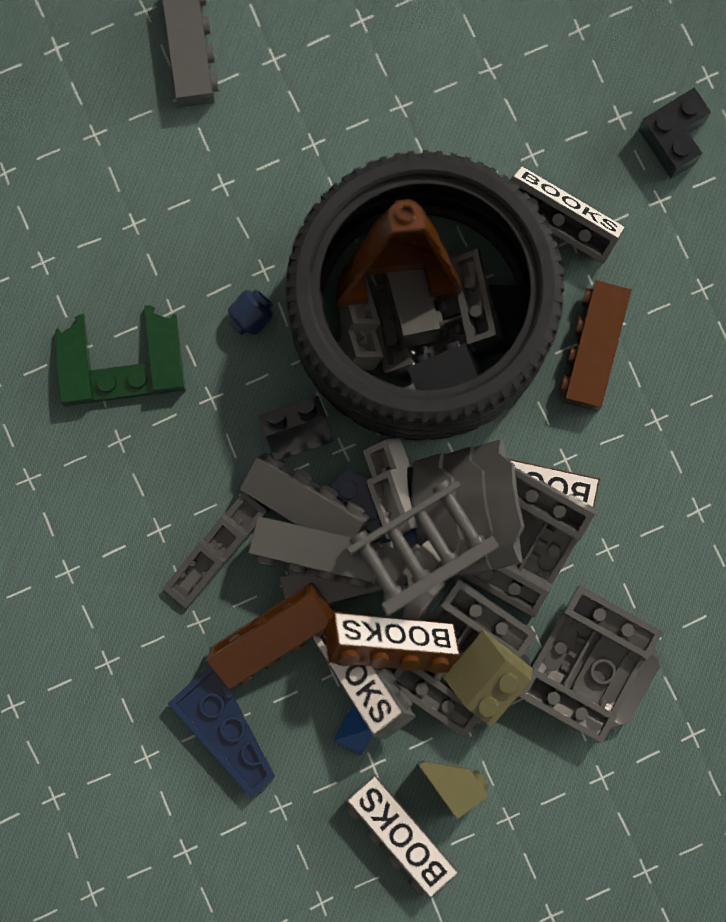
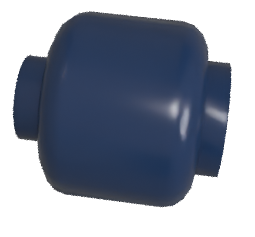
(250, 312)

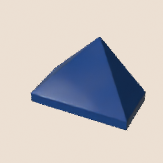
(353, 732)

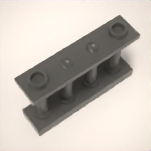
(449, 562)

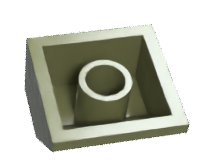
(488, 677)
(456, 785)

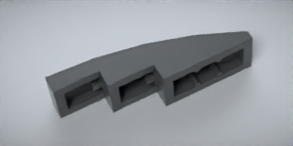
(215, 549)

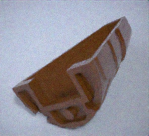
(398, 242)

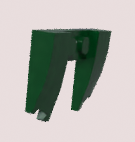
(82, 385)

